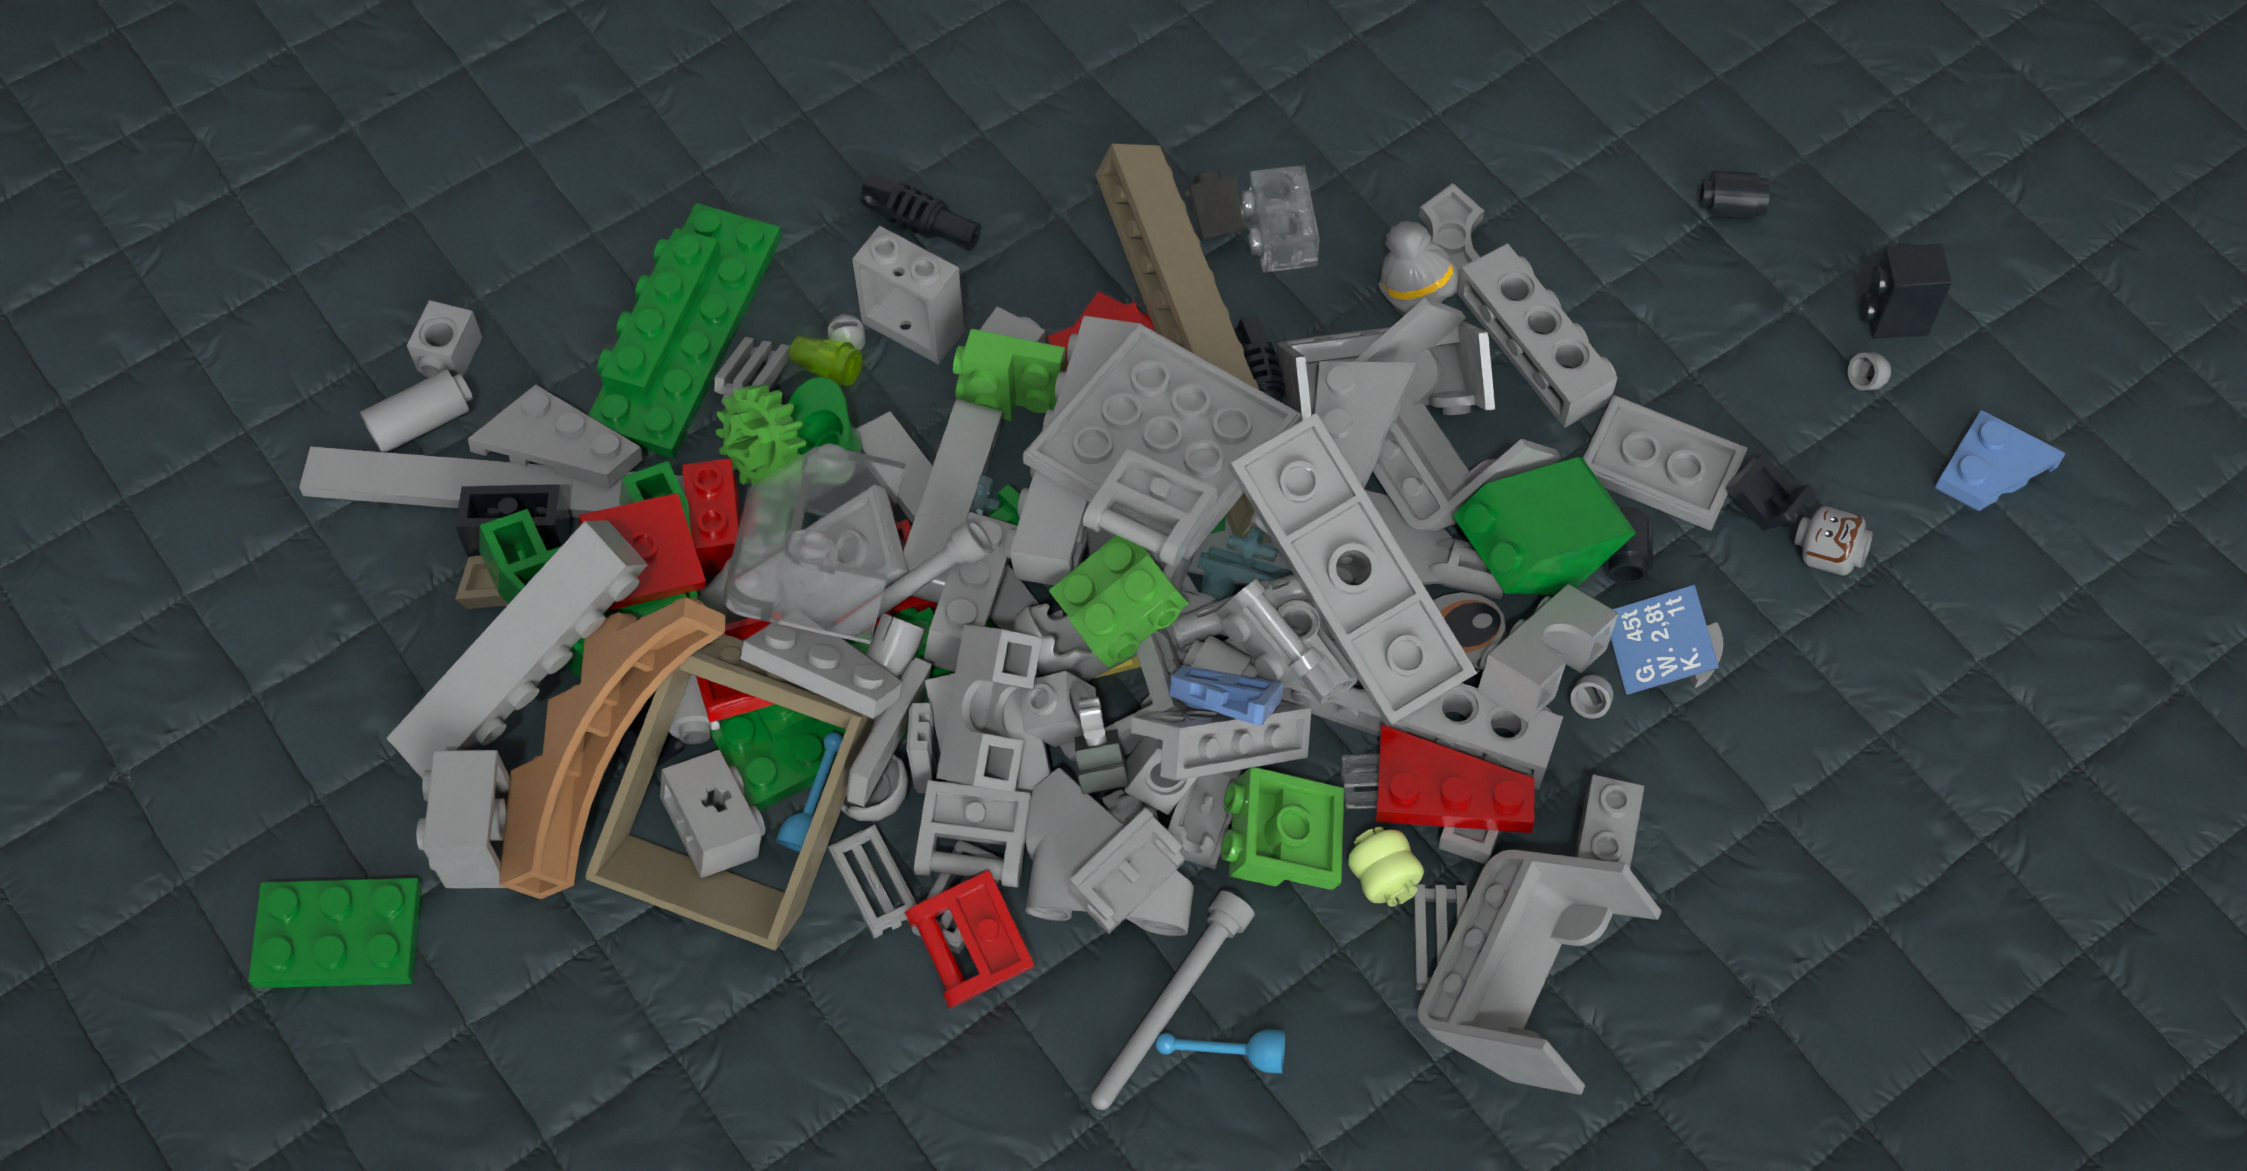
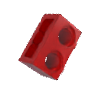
(712, 511)

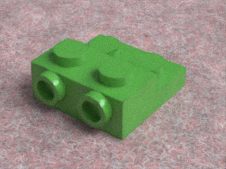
(1008, 372)
(1118, 599)
(1284, 829)

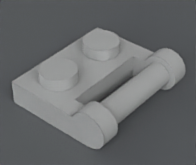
(1156, 493)
(1266, 636)
(974, 816)

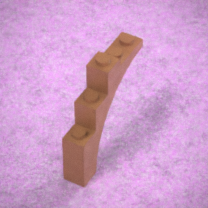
(582, 730)

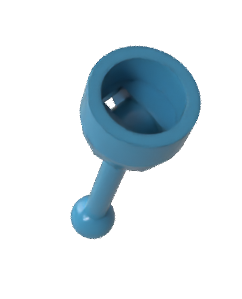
(796, 826)
(1263, 1050)

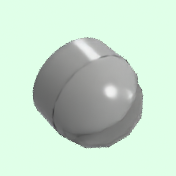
(848, 329)
(1865, 365)
(1584, 699)

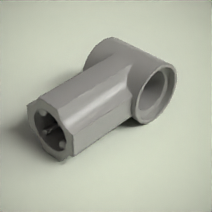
(1333, 673)

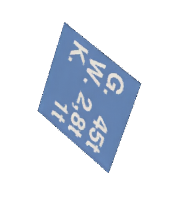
(1662, 640)

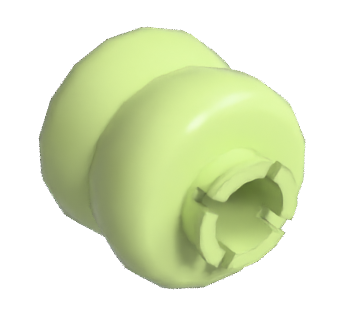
(1385, 866)

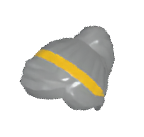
(1415, 268)

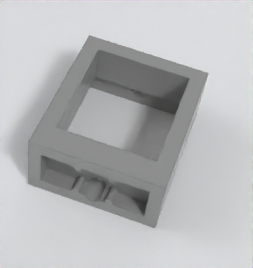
(922, 297)
(1158, 665)

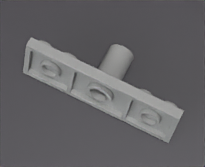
(1327, 522)

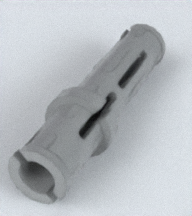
(1205, 622)

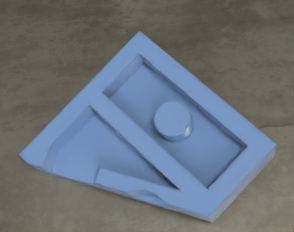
(1995, 461)

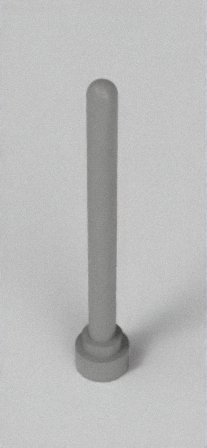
(965, 545)
(1227, 917)

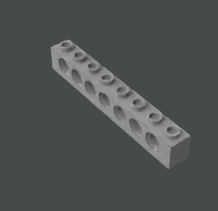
(1524, 753)

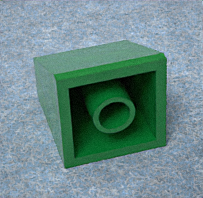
(1544, 527)

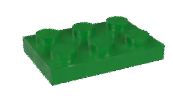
(335, 933)

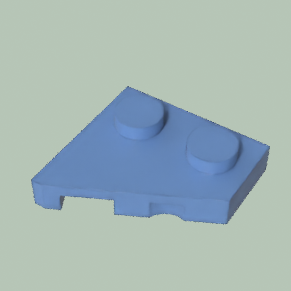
(1227, 693)

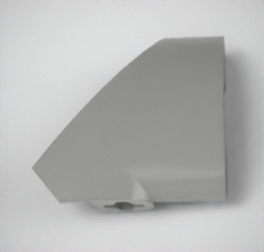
(1064, 835)

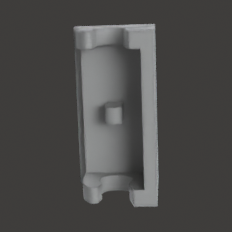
(1201, 819)
(1126, 871)

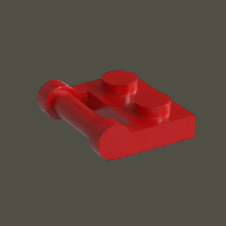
(985, 930)

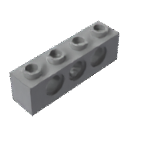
(1567, 392)

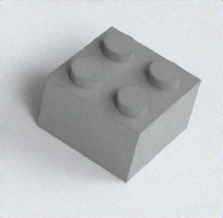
(465, 817)

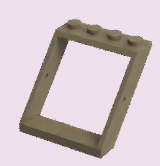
(670, 877)

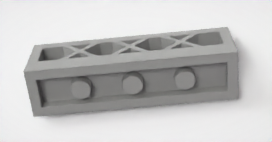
(1213, 743)

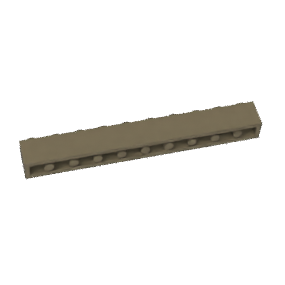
(1172, 270)

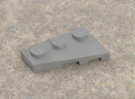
(1359, 405)
(824, 667)

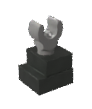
(1098, 751)

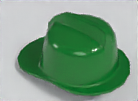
(824, 416)

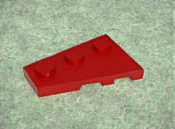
(1448, 788)

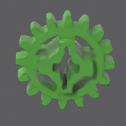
(758, 432)

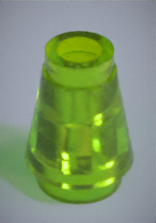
(827, 358)

